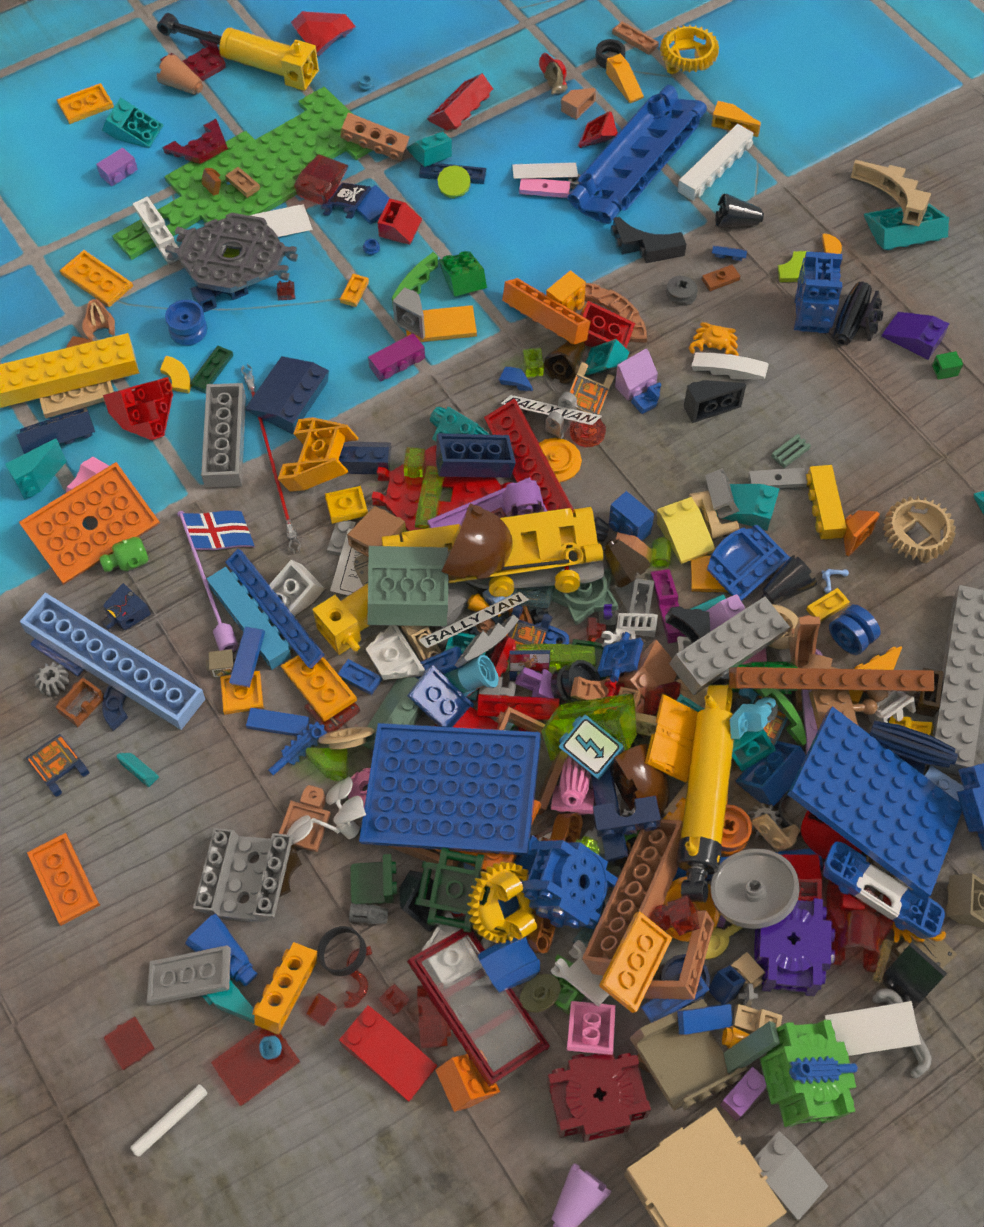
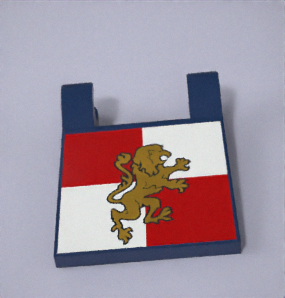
(531, 659)

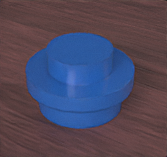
(371, 246)

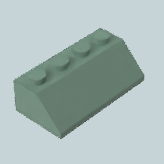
(395, 708)

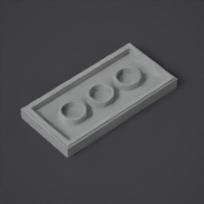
(189, 975)

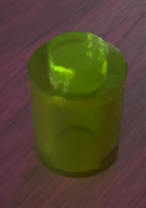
(661, 552)

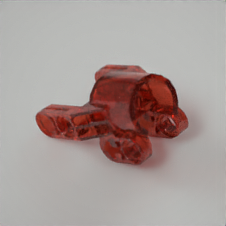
(856, 929)

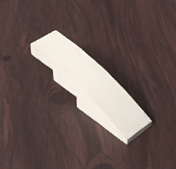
(155, 226)
(734, 366)

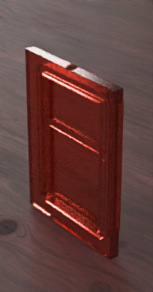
(247, 1071)

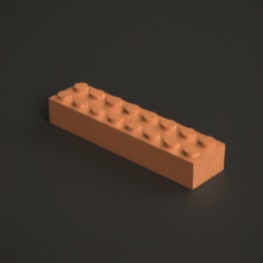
(639, 888)

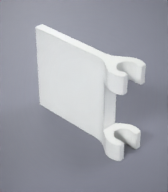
(580, 975)

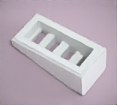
(645, 618)

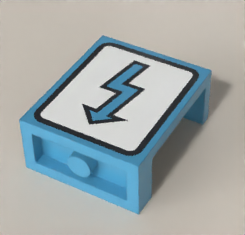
(590, 746)

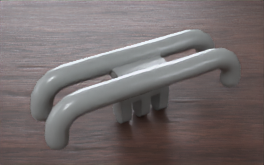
(920, 1051)

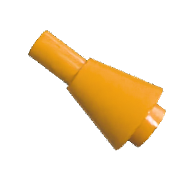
(477, 603)

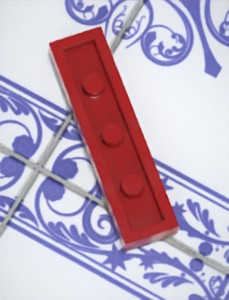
(531, 706)

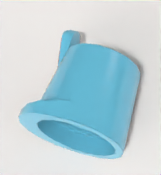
(477, 674)

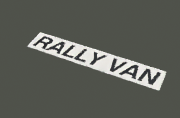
(545, 408)
(473, 620)

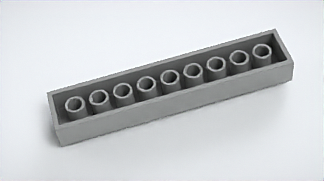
(963, 678)

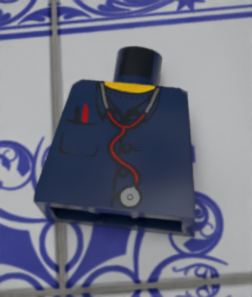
(124, 609)

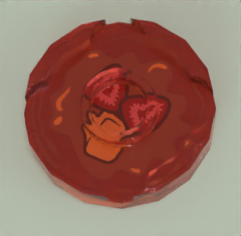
(586, 434)

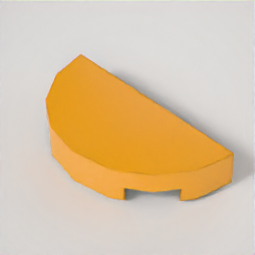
(831, 244)

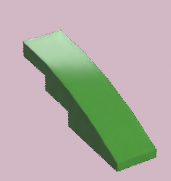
(418, 275)

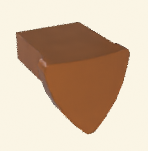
(211, 180)

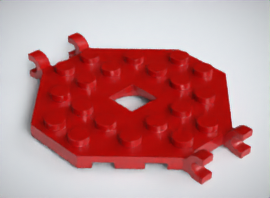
(404, 491)

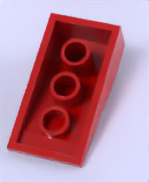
(387, 1053)

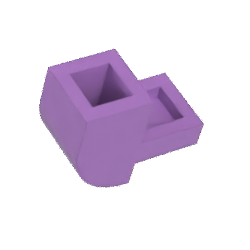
(536, 682)

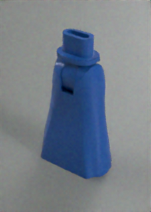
(215, 934)

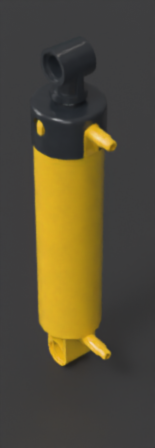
(706, 794)

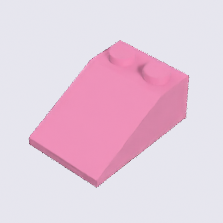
(591, 1028)

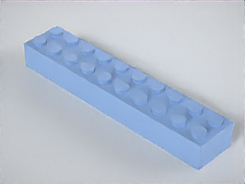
(113, 661)

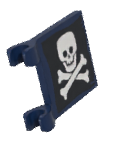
(347, 197)

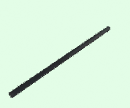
(535, 564)

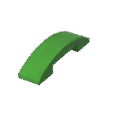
(796, 727)

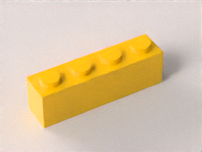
(826, 502)

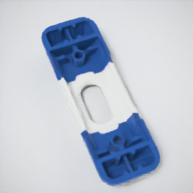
(907, 909)

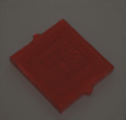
(129, 1043)

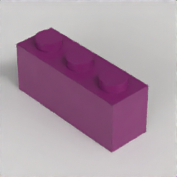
(396, 357)

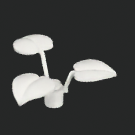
(343, 819)

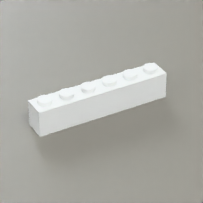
(715, 162)

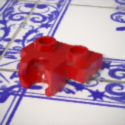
(501, 653)

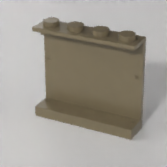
(683, 1065)

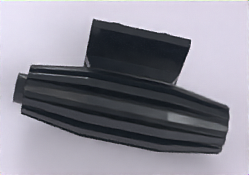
(858, 313)

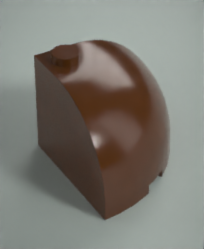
(479, 545)
(639, 779)

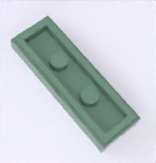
(752, 1047)

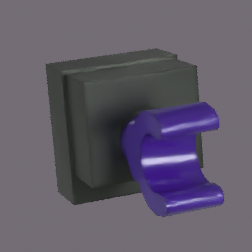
(607, 617)

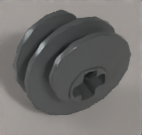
(682, 290)

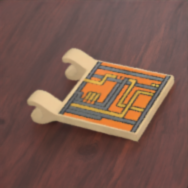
(588, 392)

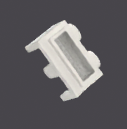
(893, 706)

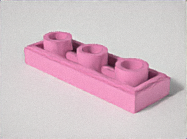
(544, 187)

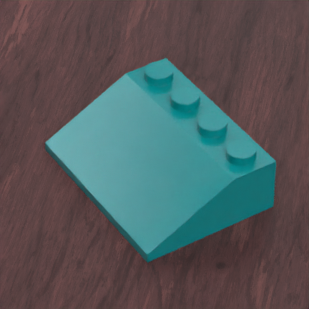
(892, 232)

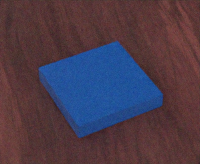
(373, 205)

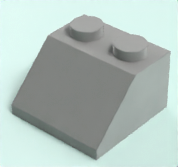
(409, 312)

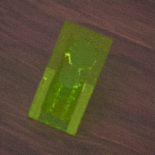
(330, 762)

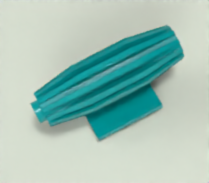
(453, 422)

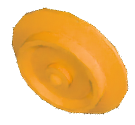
(563, 457)

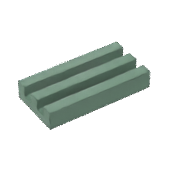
(800, 442)

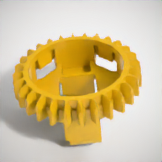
(683, 38)
(504, 884)

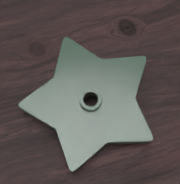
(587, 598)

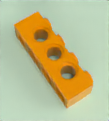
(274, 1017)

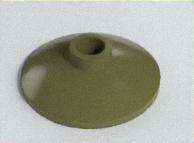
(540, 993)

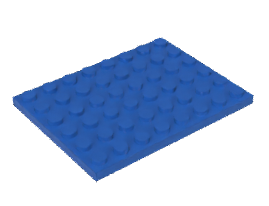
(451, 789)
(877, 802)

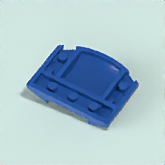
(745, 560)

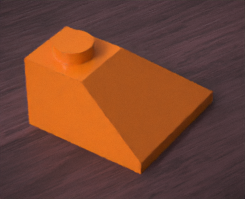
(858, 529)

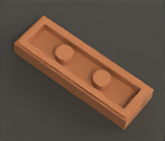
(635, 38)

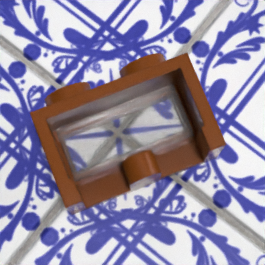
(80, 702)

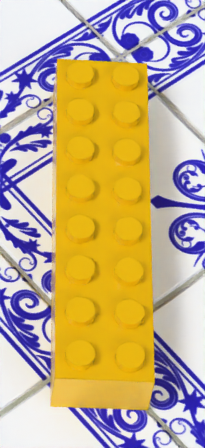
(67, 369)

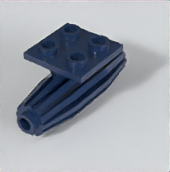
(914, 746)

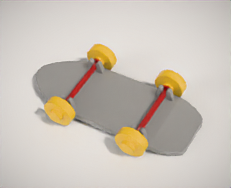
(565, 578)

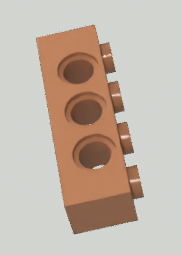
(370, 130)

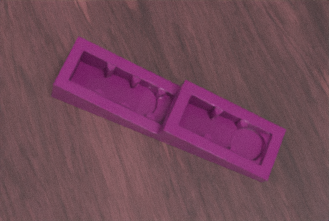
(666, 598)

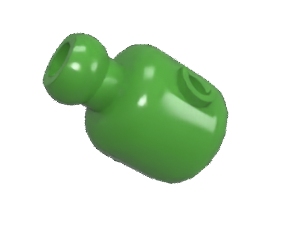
(126, 554)

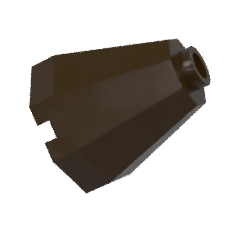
(624, 562)

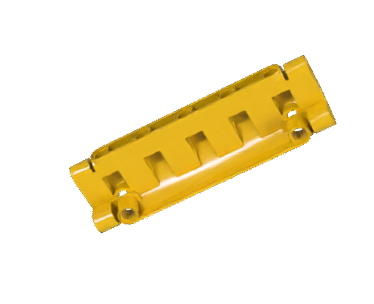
(534, 536)

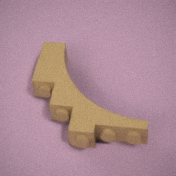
(892, 181)

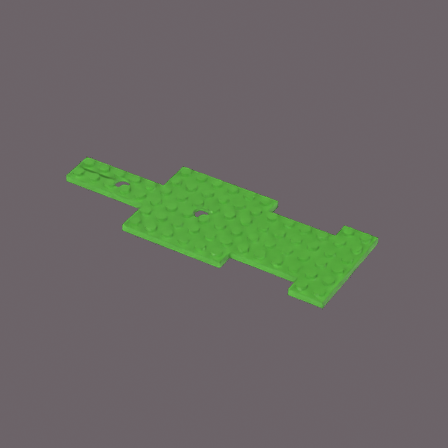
(270, 160)

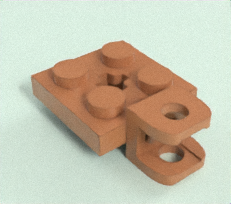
(312, 807)

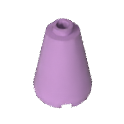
(578, 1198)

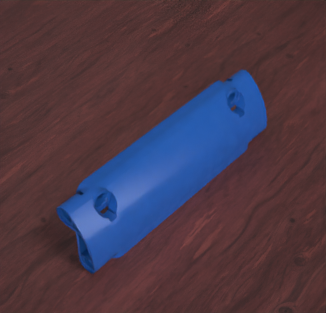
(636, 155)

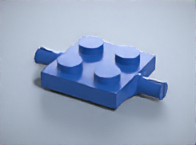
(620, 657)

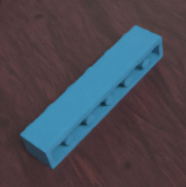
(246, 613)

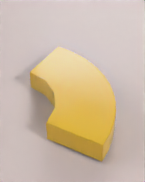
(177, 373)

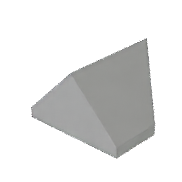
(636, 595)

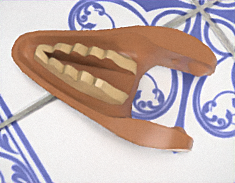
(97, 318)

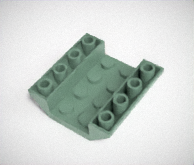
(407, 586)

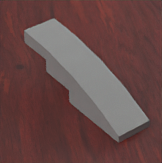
(485, 641)

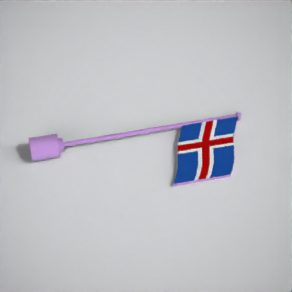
(216, 532)

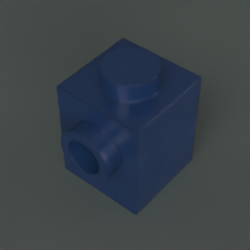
(726, 984)

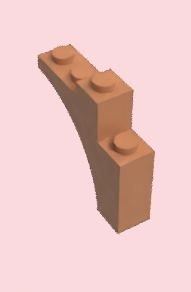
(801, 644)

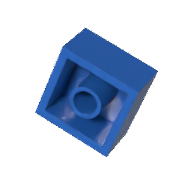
(630, 517)

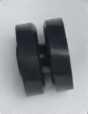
(563, 679)

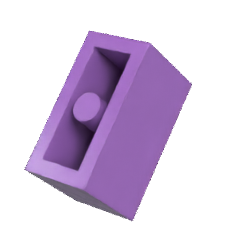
(117, 166)
(744, 1094)

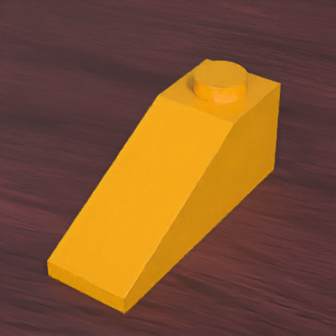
(622, 76)
(728, 116)

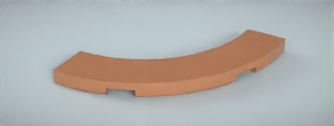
(619, 306)
(586, 689)

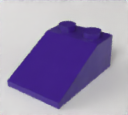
(916, 332)

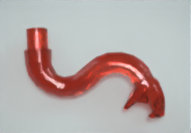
(355, 998)

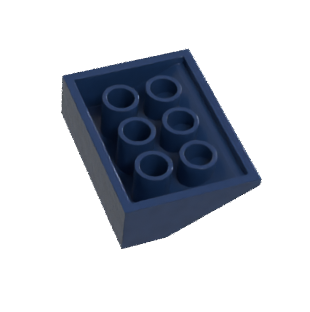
(288, 392)

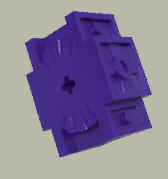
(796, 949)

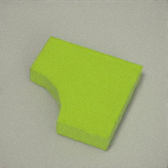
(790, 271)

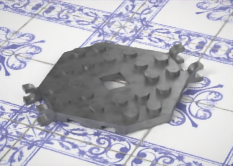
(204, 250)

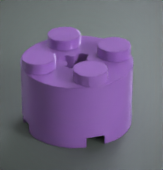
(522, 499)

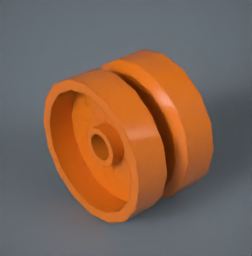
(735, 831)

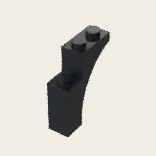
(651, 246)
(693, 625)

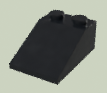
(712, 398)
(913, 975)

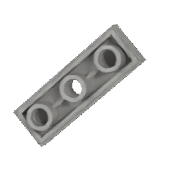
(779, 477)

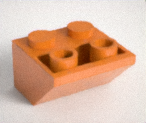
(464, 1083)

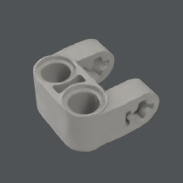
(555, 423)

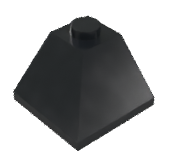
(409, 892)

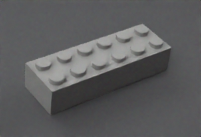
(223, 435)
(729, 645)

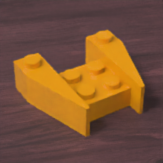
(319, 456)

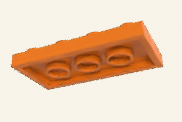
(63, 879)

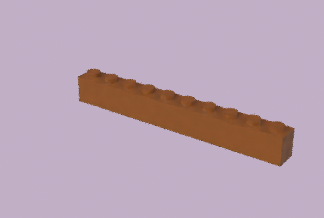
(830, 679)

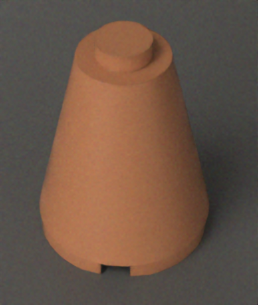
(178, 75)

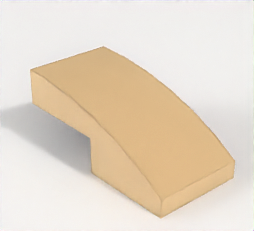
(752, 1019)

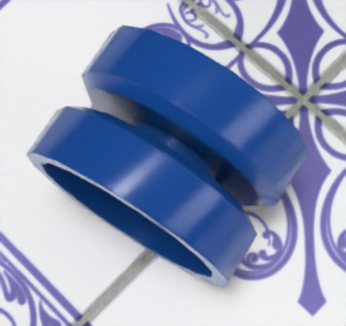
(186, 322)
(854, 629)

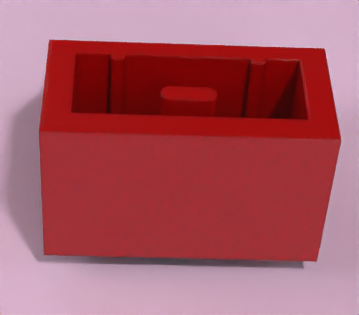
(398, 222)
(808, 874)

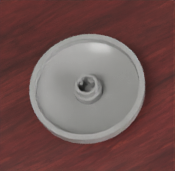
(755, 888)

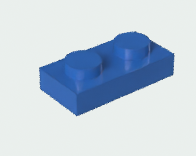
(737, 254)
(360, 677)

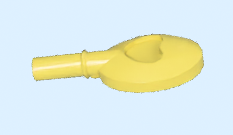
(720, 940)

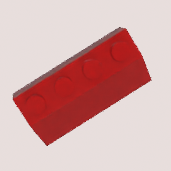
(461, 103)

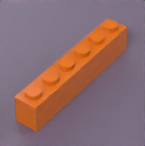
(546, 311)

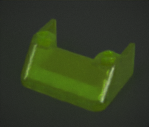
(611, 713)

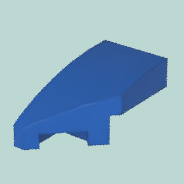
(515, 377)
(647, 400)

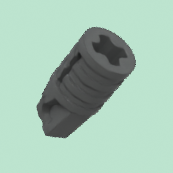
(368, 914)

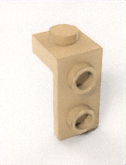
(776, 837)

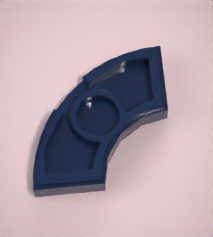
(113, 707)

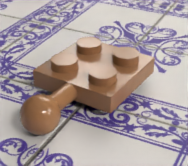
(840, 699)

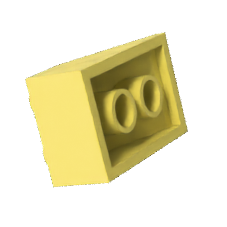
(685, 530)

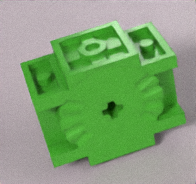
(807, 1101)

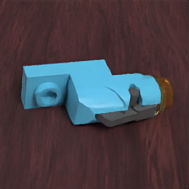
(753, 716)

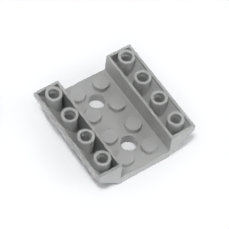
(230, 875)

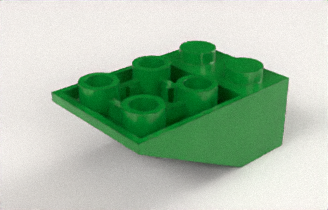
(463, 273)

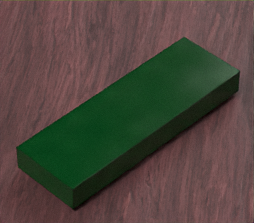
(211, 368)

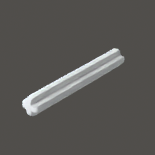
(168, 1120)

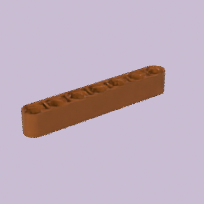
(566, 828)

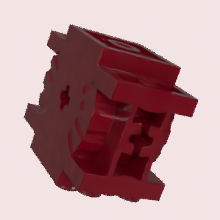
(601, 1075)

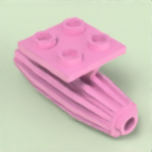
(574, 791)

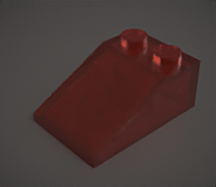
(320, 179)

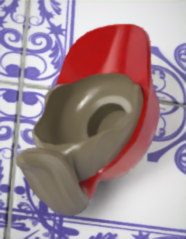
(554, 73)

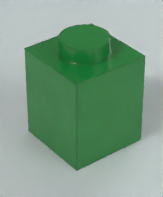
(947, 365)

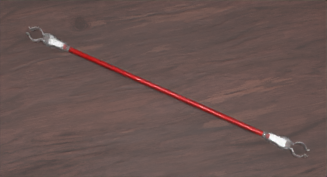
(291, 532)

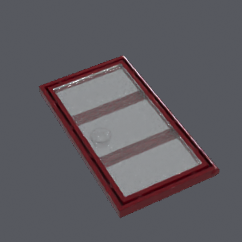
(487, 1023)

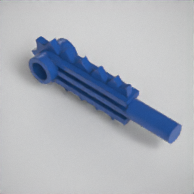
(297, 748)
(819, 1069)

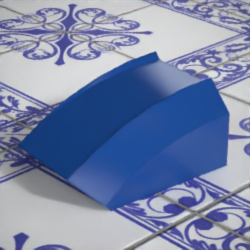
(510, 963)

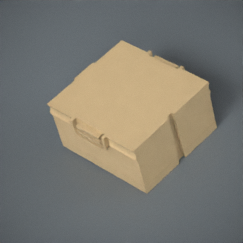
(704, 1180)

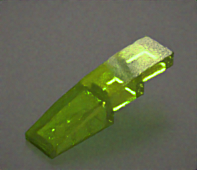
(429, 497)
(563, 654)

